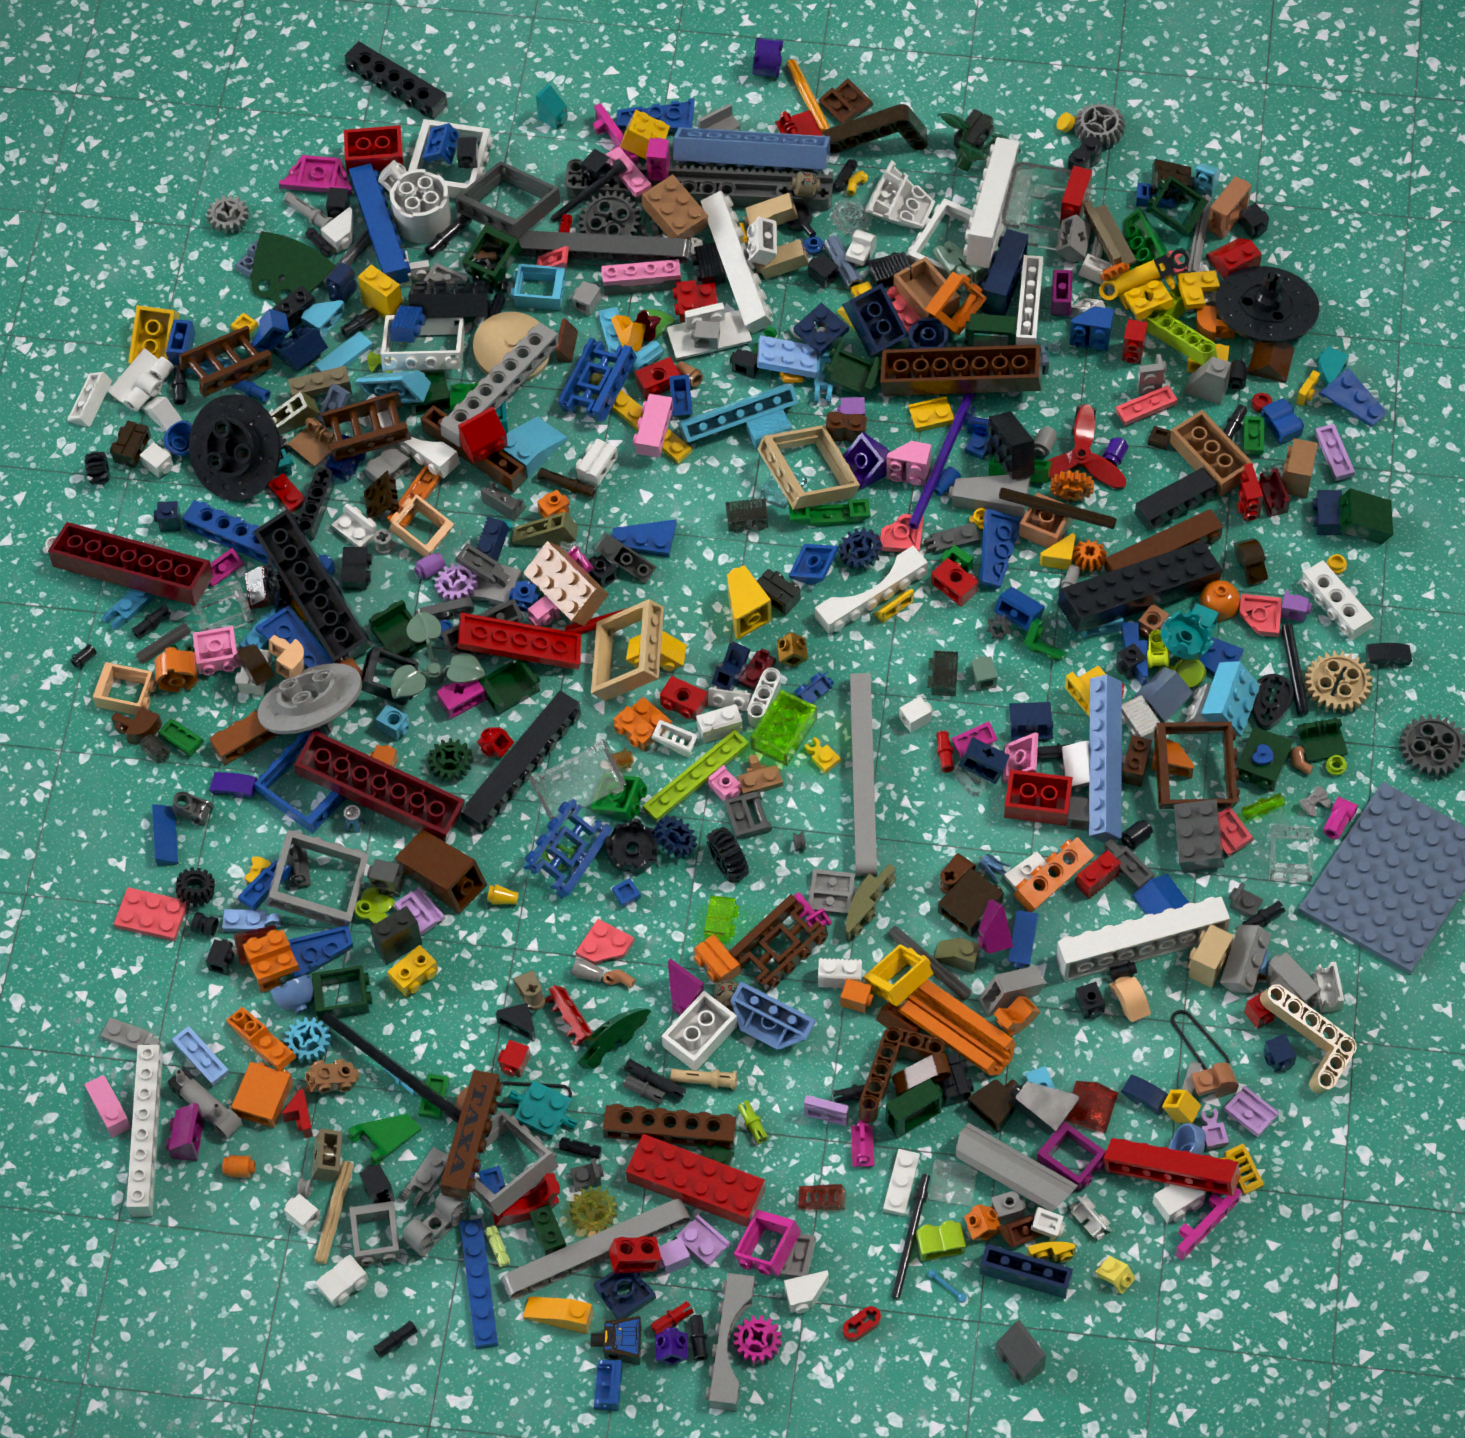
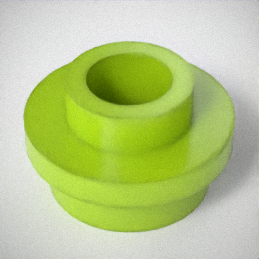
(1336, 760)

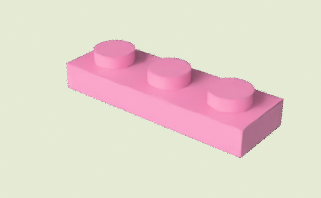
(633, 178)

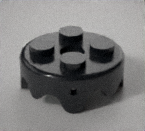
(632, 834)

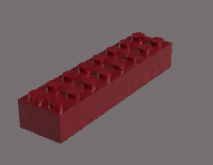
(131, 563)
(378, 786)

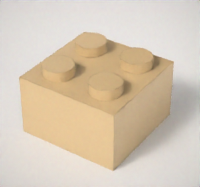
(1210, 955)

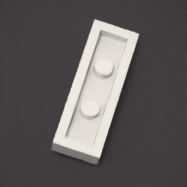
(901, 1182)

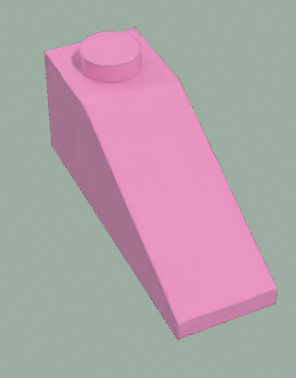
(108, 1106)

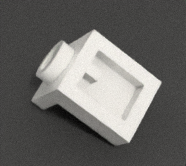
(1048, 1224)

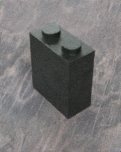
(396, 935)

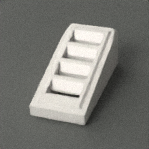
(678, 732)

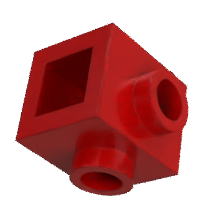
(494, 742)

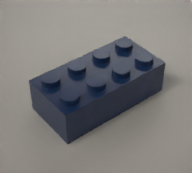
(1004, 272)

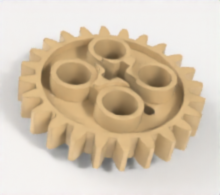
(1357, 689)

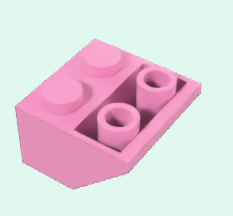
(910, 463)

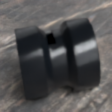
(204, 924)

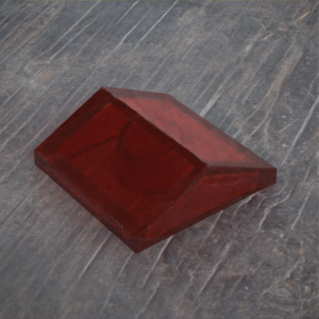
(1093, 1107)

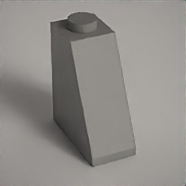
(1210, 381)
(1008, 986)

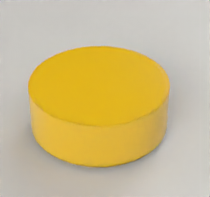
(1065, 122)

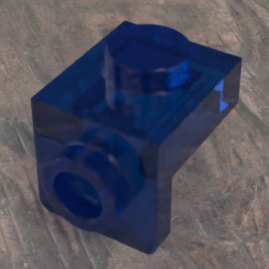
(976, 424)

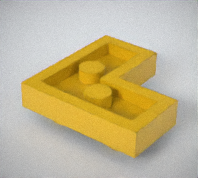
(1193, 285)

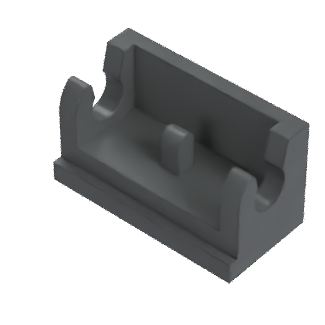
(502, 502)

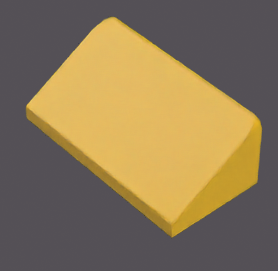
(895, 605)

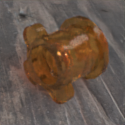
(624, 758)

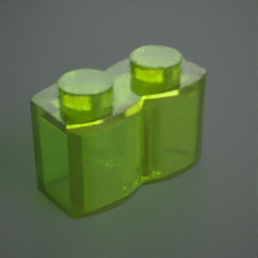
(721, 917)

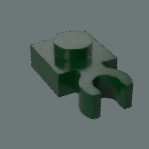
(717, 1154)

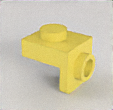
(1116, 1273)

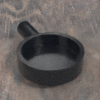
(804, 220)

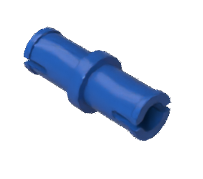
(251, 389)

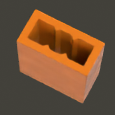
(262, 1094)

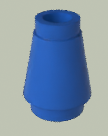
(946, 480)

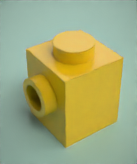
(1181, 1106)

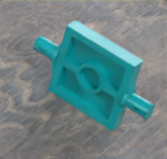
(543, 1109)

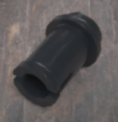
(83, 656)
(1123, 970)

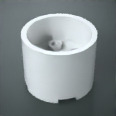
(420, 205)

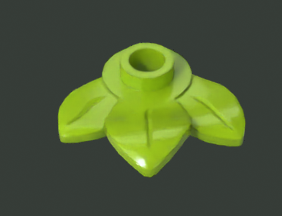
(376, 905)

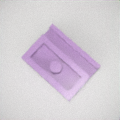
(422, 908)
(826, 1110)
(1251, 1111)
(703, 1241)

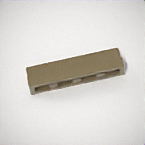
(1108, 234)

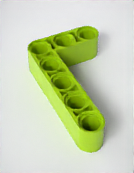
(1168, 329)

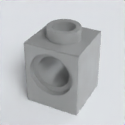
(706, 335)

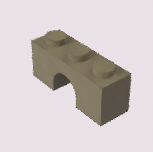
(320, 382)

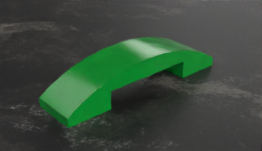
(831, 515)

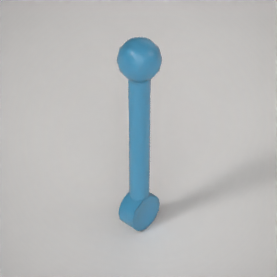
(961, 1296)

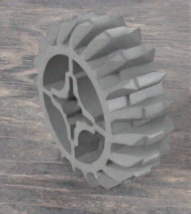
(1100, 121)

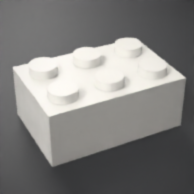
(699, 1031)

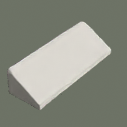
(90, 399)

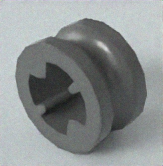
(799, 841)

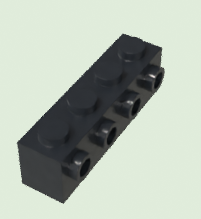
(1175, 499)

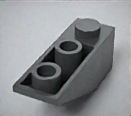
(624, 557)

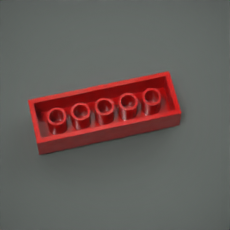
(695, 1180)

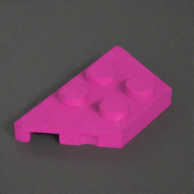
(316, 175)

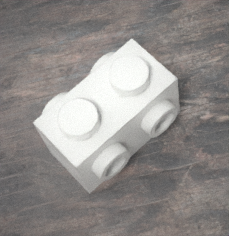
(762, 240)

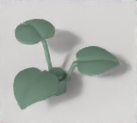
(409, 682)

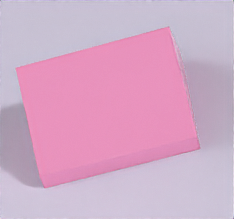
(1022, 755)

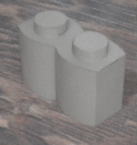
(391, 460)

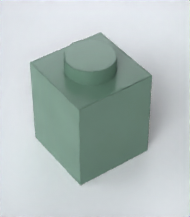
(983, 673)

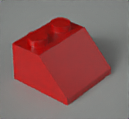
(1235, 256)
(482, 435)

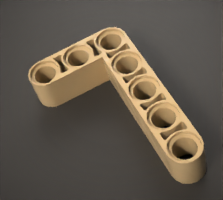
(1313, 1033)

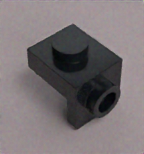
(1128, 659)

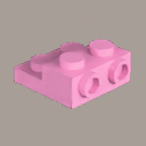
(215, 650)

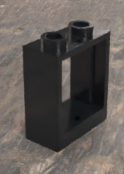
(386, 658)

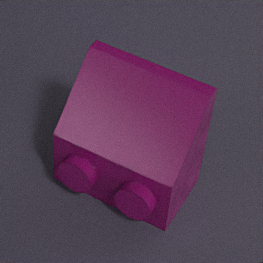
(186, 1133)

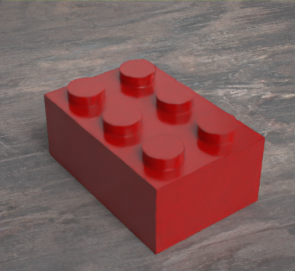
(373, 146)
(1038, 797)

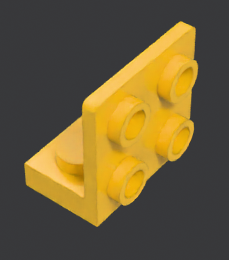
(1080, 687)

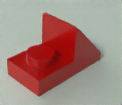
(298, 1110)

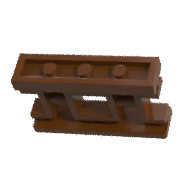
(767, 931)

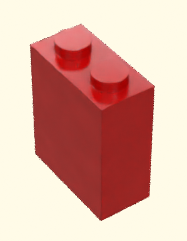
(1076, 193)

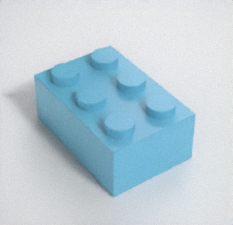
(1231, 696)

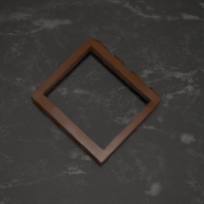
(1161, 759)

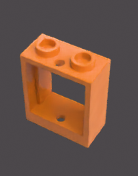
(969, 306)

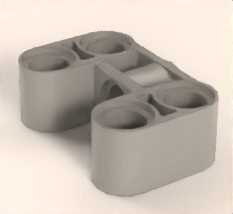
(447, 1214)

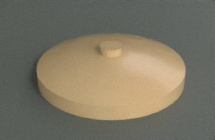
(499, 336)

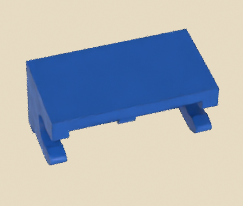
(608, 1385)

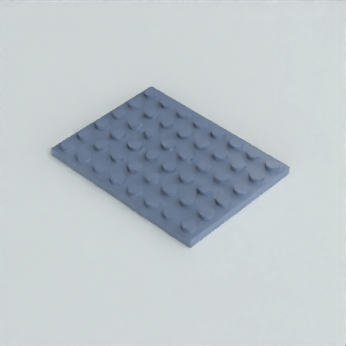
(1392, 879)

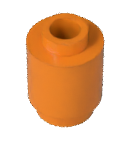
(238, 1166)

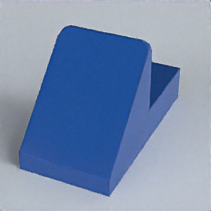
(680, 394)

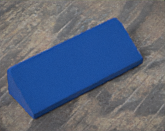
(164, 835)

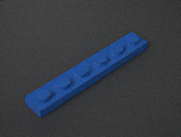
(478, 1283)

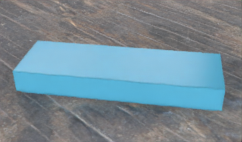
(345, 353)

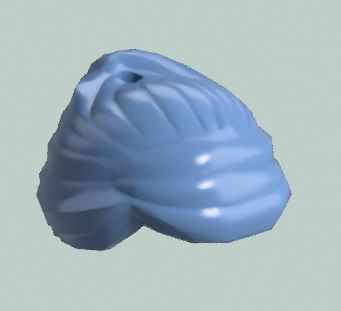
(1189, 1138)

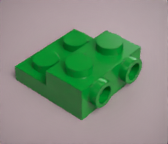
(625, 804)

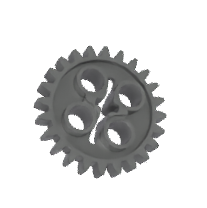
(618, 207)
(1440, 732)

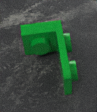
(1036, 632)

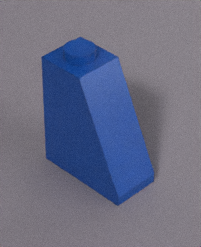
(1023, 938)

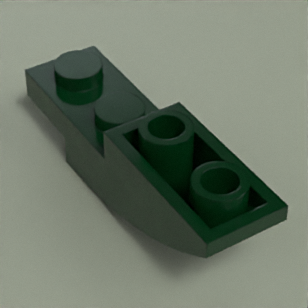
(615, 1030)

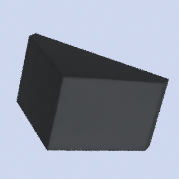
(518, 1020)

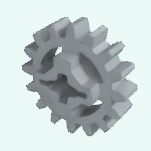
(235, 208)

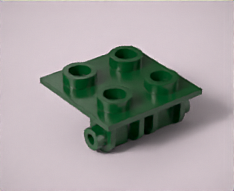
(1322, 739)

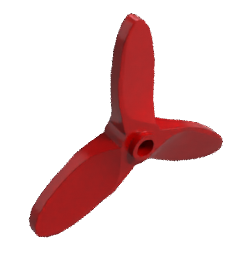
(1094, 464)

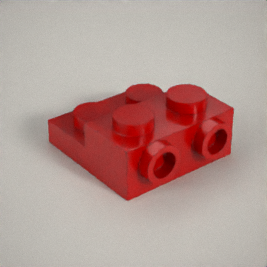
(693, 296)
(1249, 494)

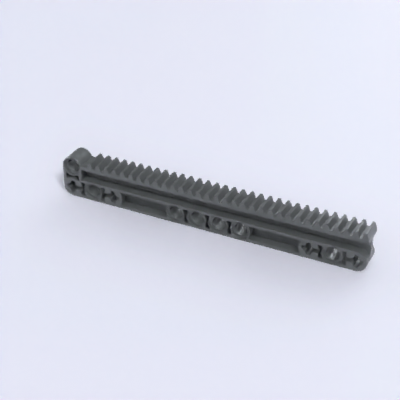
(742, 187)

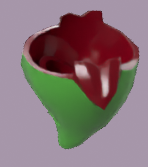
(655, 321)

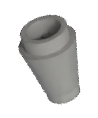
(585, 970)

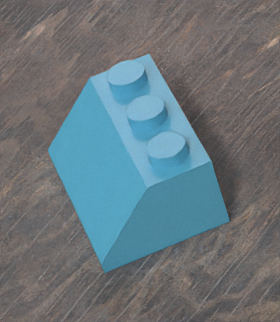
(410, 385)

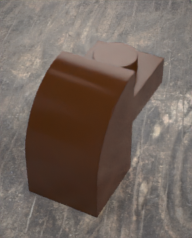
(144, 723)

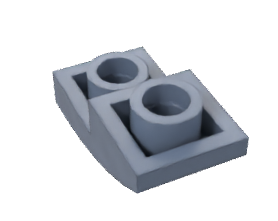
(245, 264)

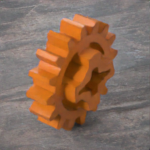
(1072, 485)

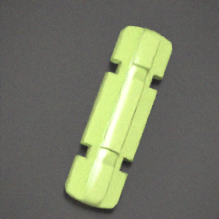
(497, 1246)

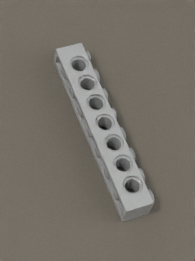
(502, 379)

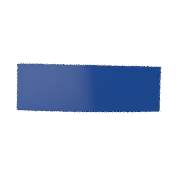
(1130, 636)

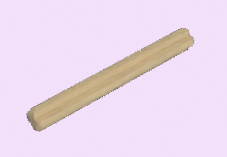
(334, 1212)

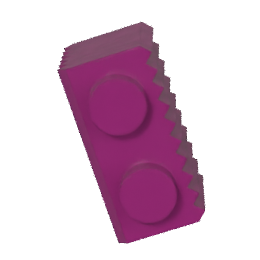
(1061, 292)

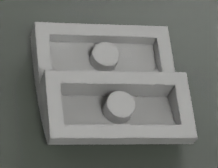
(494, 592)
(831, 890)

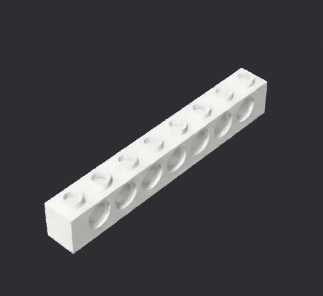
(144, 1131)

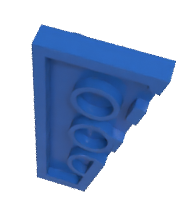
(998, 540)

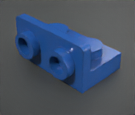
(441, 143)

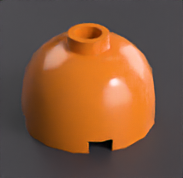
(1221, 597)

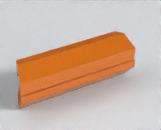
(959, 1028)

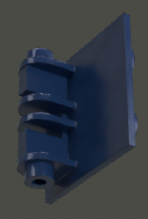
(1031, 718)

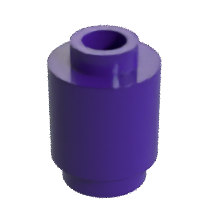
(1116, 450)

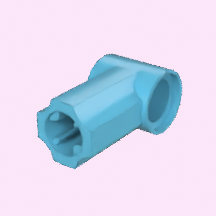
(647, 355)

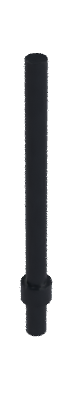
(920, 1198)

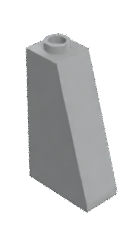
(984, 493)

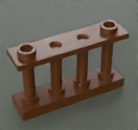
(232, 374)
(372, 440)

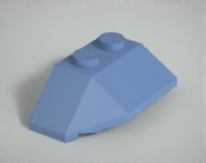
(769, 1018)

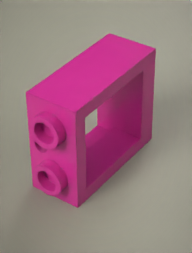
(761, 1221)

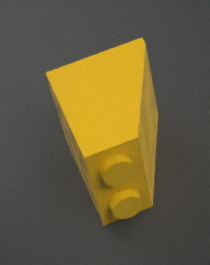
(747, 601)

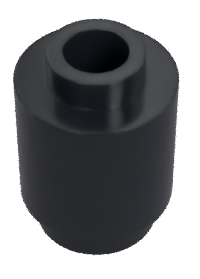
(1238, 375)
(1136, 834)

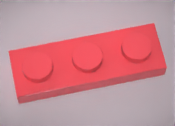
(1146, 405)

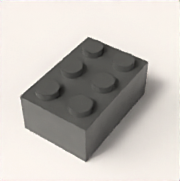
(1199, 835)

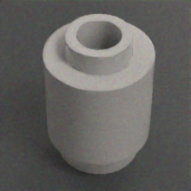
(1044, 441)

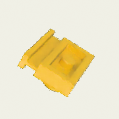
(931, 414)

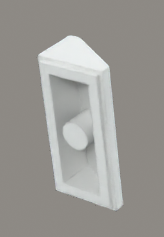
(1093, 267)

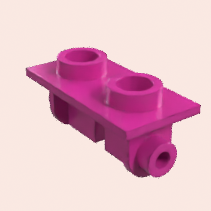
(862, 1145)

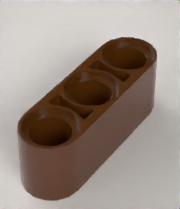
(932, 1067)

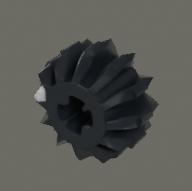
(97, 468)

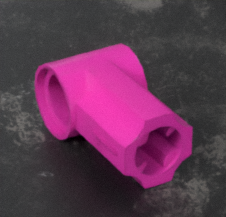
(1341, 814)

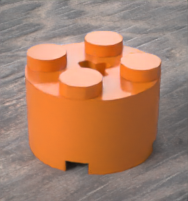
(175, 670)

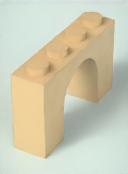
(790, 255)

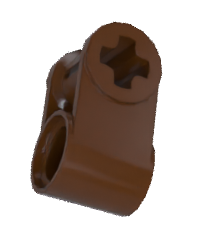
(954, 872)

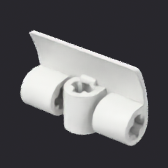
(141, 380)

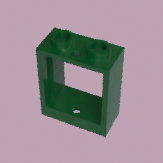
(1192, 217)
(499, 238)
(990, 325)
(337, 976)
(914, 1108)

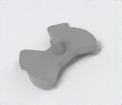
(1319, 795)

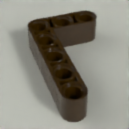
(878, 125)

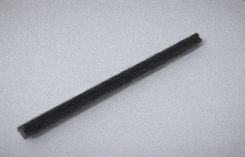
(392, 1066)

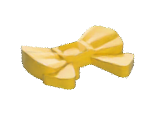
(258, 864)

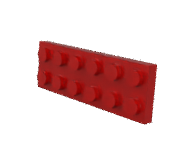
(519, 641)

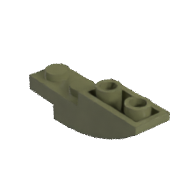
(865, 899)

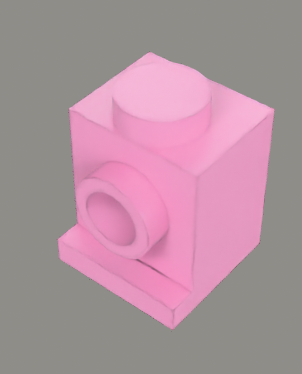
(543, 612)
(717, 784)

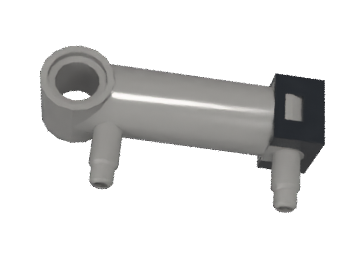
(221, 1118)

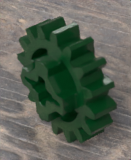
(450, 760)

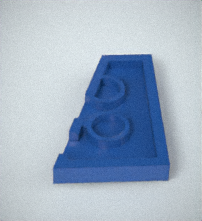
(1353, 396)
(648, 538)

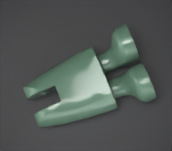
(952, 260)

